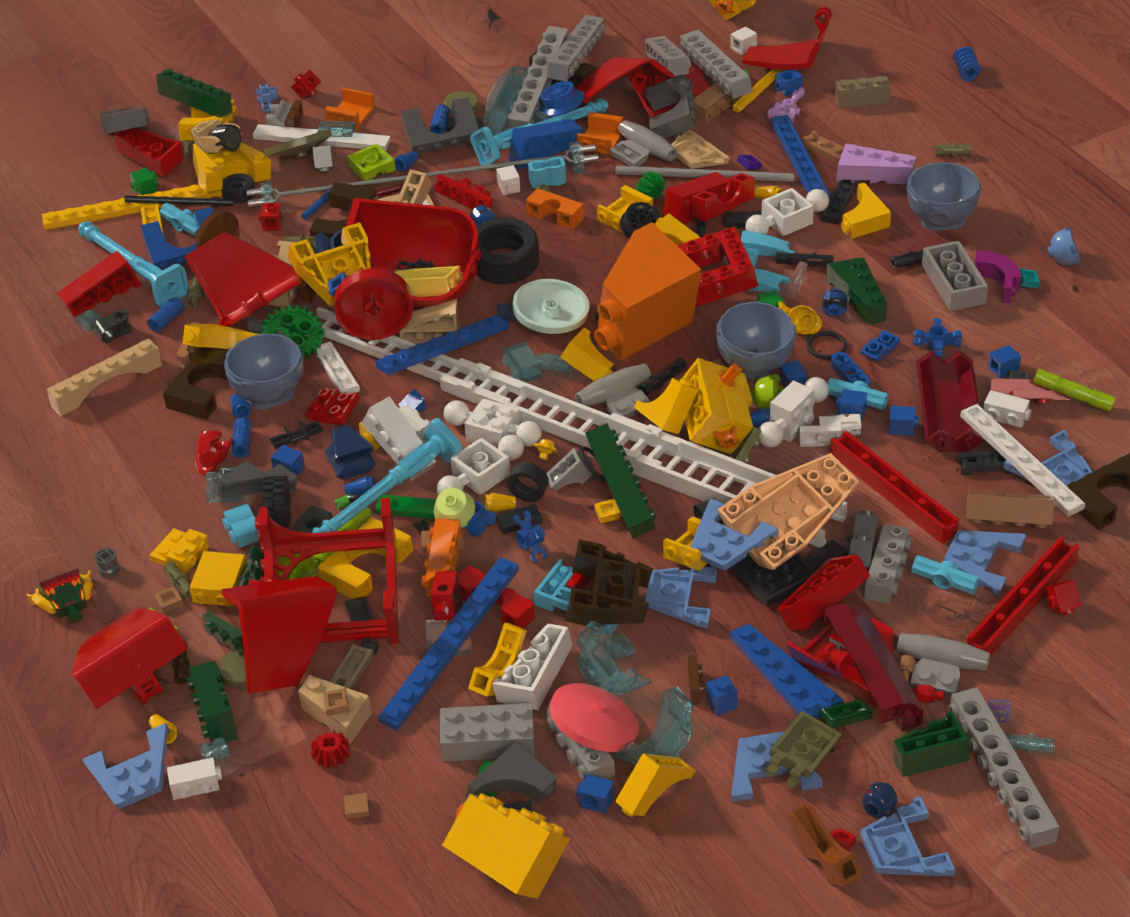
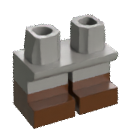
(285, 114)

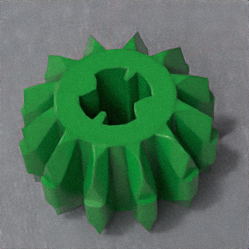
(651, 184)

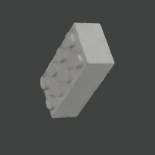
(954, 276)
(485, 731)

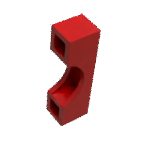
(738, 191)
(514, 607)

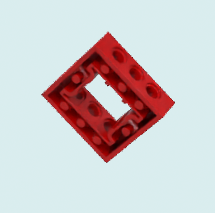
(726, 280)

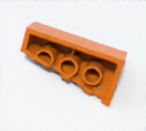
(442, 550)

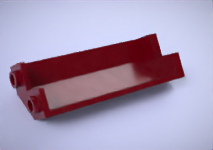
(944, 392)
(875, 665)

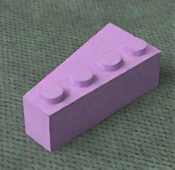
(874, 165)

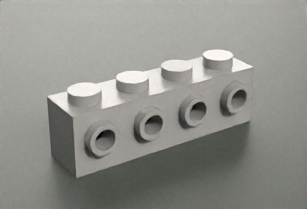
(888, 563)
(587, 760)

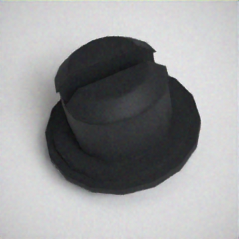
(373, 645)

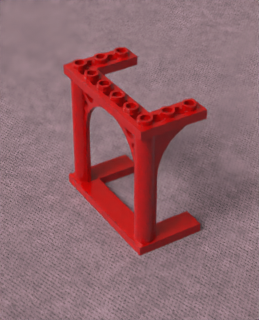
(283, 542)

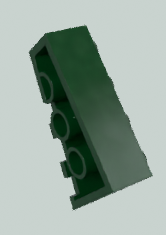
(861, 288)
(213, 702)

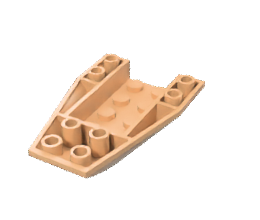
(792, 501)

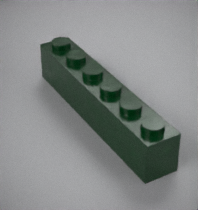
(194, 93)
(620, 480)

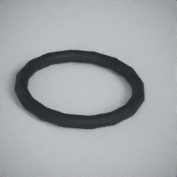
(825, 334)
(581, 451)

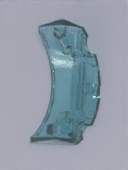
(599, 666)
(671, 731)

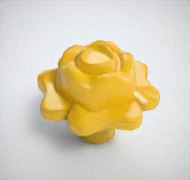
(545, 448)

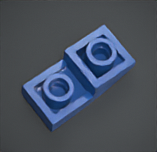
(881, 346)

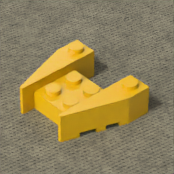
(215, 167)
(326, 265)

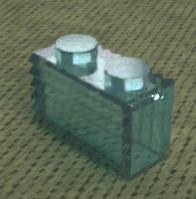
(522, 362)

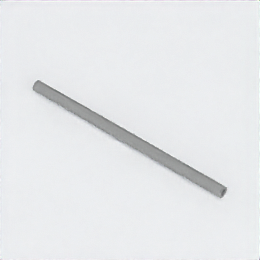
(696, 173)

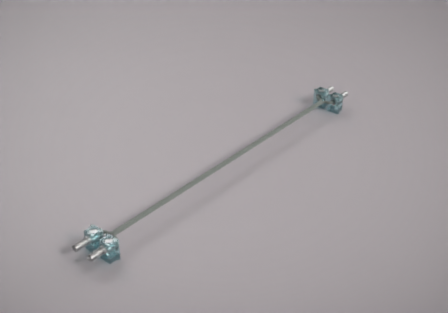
(576, 158)

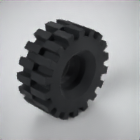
(277, 499)

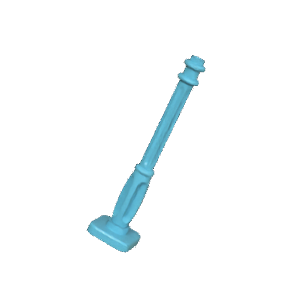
(488, 146)
(165, 284)
(439, 442)

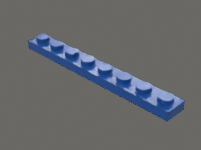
(797, 154)
(442, 344)

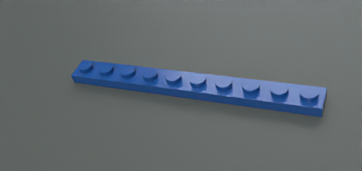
(448, 644)

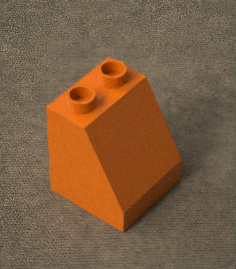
(646, 293)

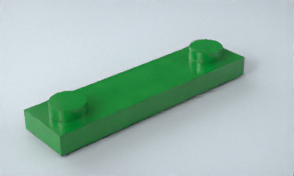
(409, 506)

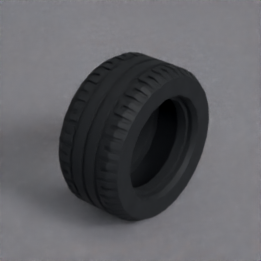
(511, 266)

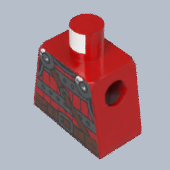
(445, 603)

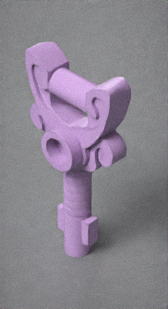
(788, 106)

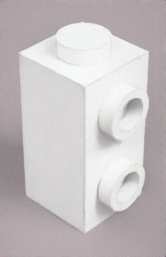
(1007, 408)
(194, 778)

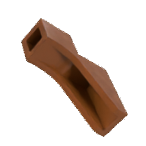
(818, 844)

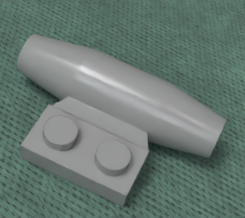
(640, 144)
(617, 391)
(941, 660)

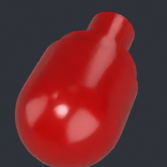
(927, 693)

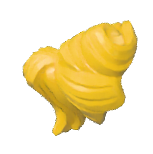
(803, 318)

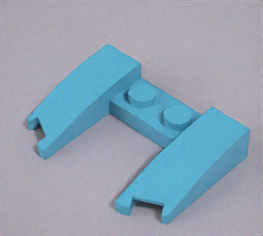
(765, 245)
(554, 593)

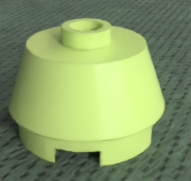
(454, 504)

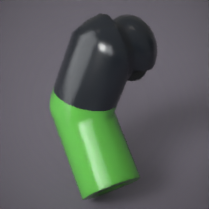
(346, 500)

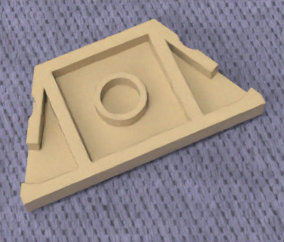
(698, 152)

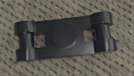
(981, 462)

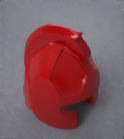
(210, 451)

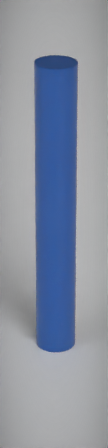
(313, 208)

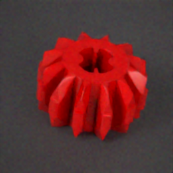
(330, 749)

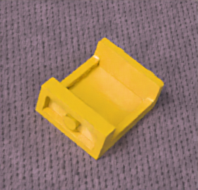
(613, 213)
(680, 550)
(215, 573)

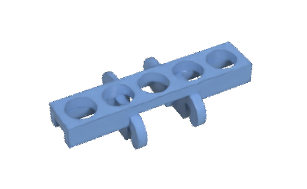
(267, 94)

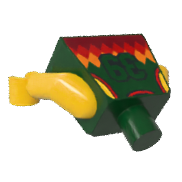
(64, 595)

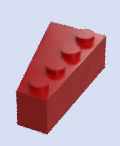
(149, 150)
(679, 197)
(99, 284)
(823, 589)

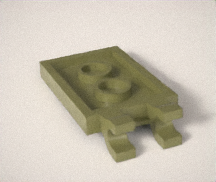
(802, 748)

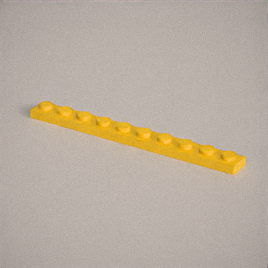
(116, 208)

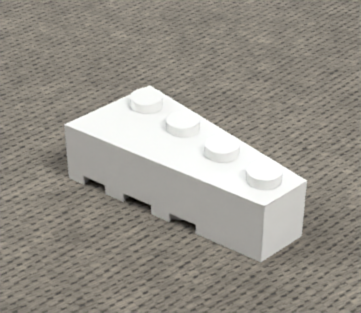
(393, 432)
(535, 669)

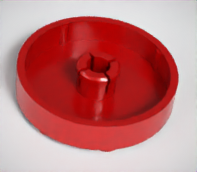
(360, 315)

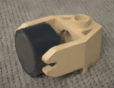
(216, 136)

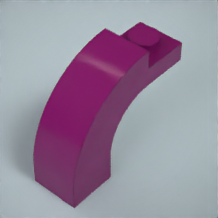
(1001, 269)

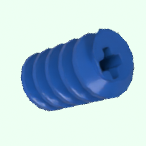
(967, 63)

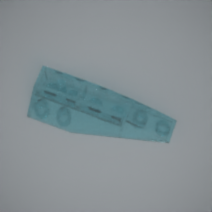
(502, 97)

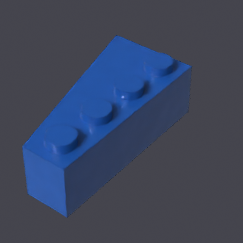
(542, 140)

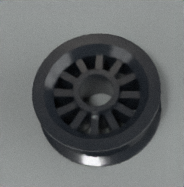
(637, 216)

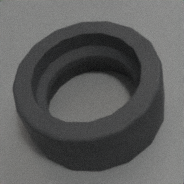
(532, 472)

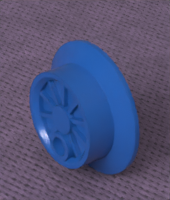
(561, 98)

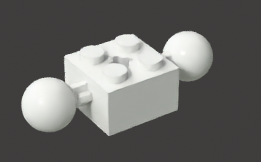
(788, 211)
(791, 410)
(491, 422)
(482, 465)

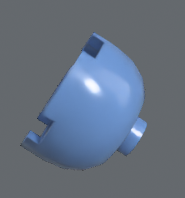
(1064, 248)

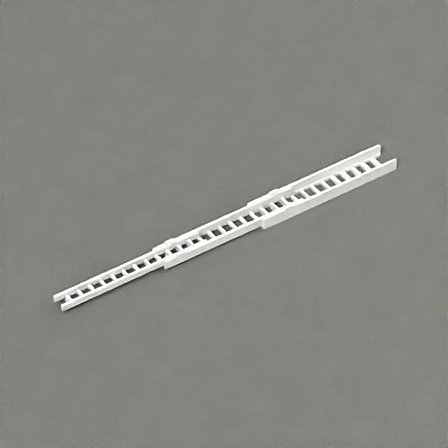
(627, 429)

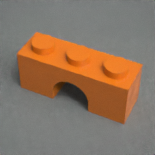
(568, 211)

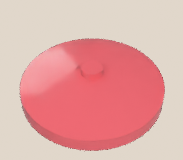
(593, 717)

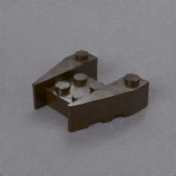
(613, 588)

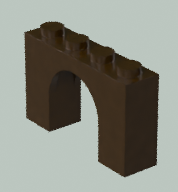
(341, 197)
(186, 398)
(1098, 508)

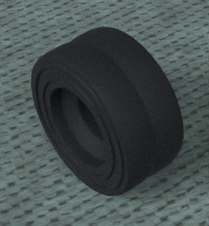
(236, 187)

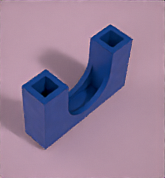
(160, 251)

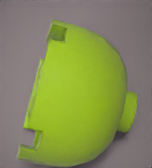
(766, 390)

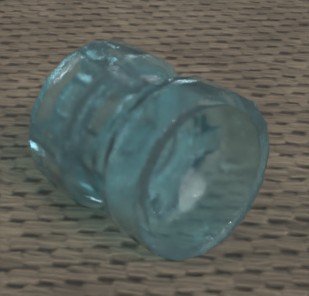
(215, 750)

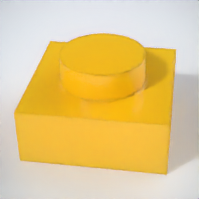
(607, 511)

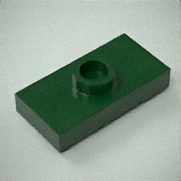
(846, 713)

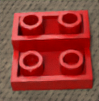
(332, 406)

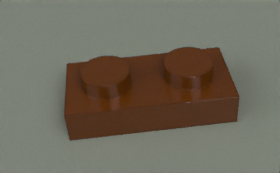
(695, 672)

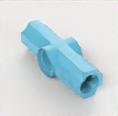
(180, 219)
(874, 398)
(945, 574)

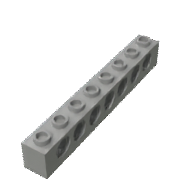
(576, 48)
(716, 64)
(537, 78)
(1004, 769)

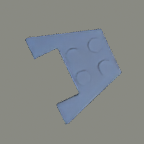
(1065, 465)
(723, 545)
(974, 551)
(671, 590)
(752, 763)
(135, 777)
(894, 848)

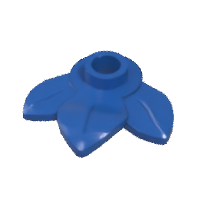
(479, 520)

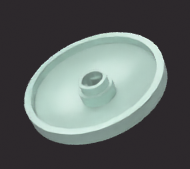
(550, 306)

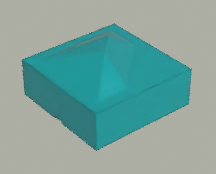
(1029, 278)

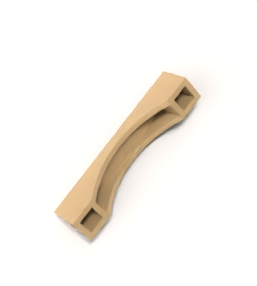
(71, 392)

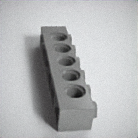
(668, 55)

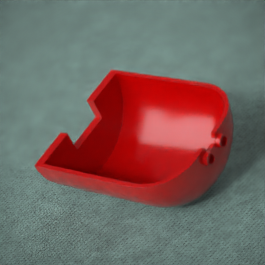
(419, 231)

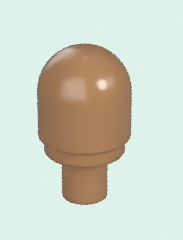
(906, 664)

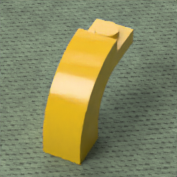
(505, 654)

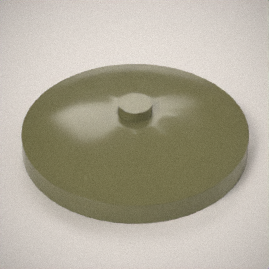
(298, 146)

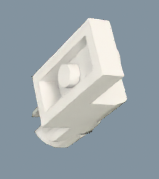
(829, 427)

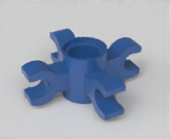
(937, 337)
(530, 536)

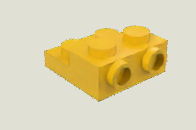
(180, 548)

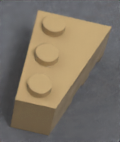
(431, 322)
(347, 722)

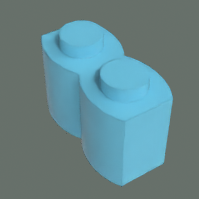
(547, 172)
(241, 525)

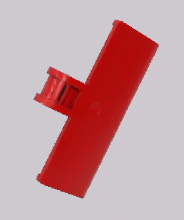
(790, 56)
(618, 67)
(639, 84)
(239, 276)
(281, 627)
(126, 657)
(833, 663)

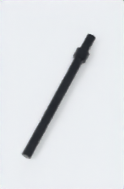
(213, 201)

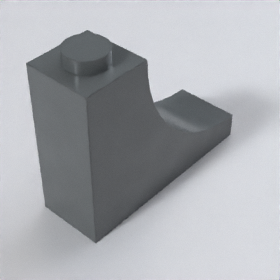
(516, 772)

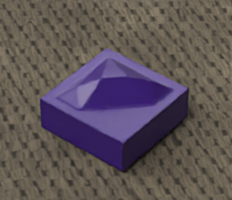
(749, 162)

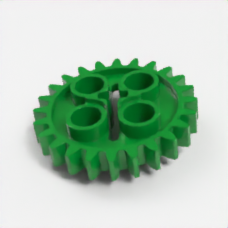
(299, 319)

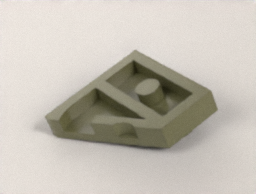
(750, 441)

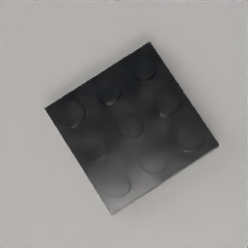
(771, 584)

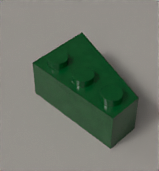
(933, 747)

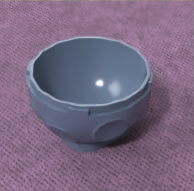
(943, 195)
(755, 338)
(264, 369)

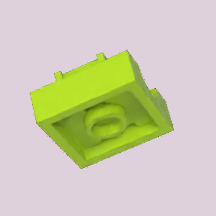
(375, 161)

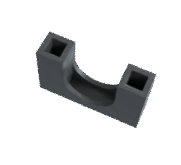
(124, 118)
(679, 118)
(423, 140)

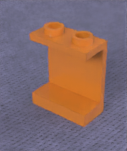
(354, 107)
(601, 132)

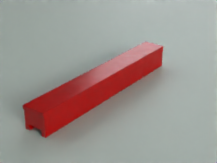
(894, 487)
(1023, 597)

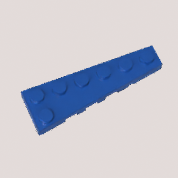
(790, 679)

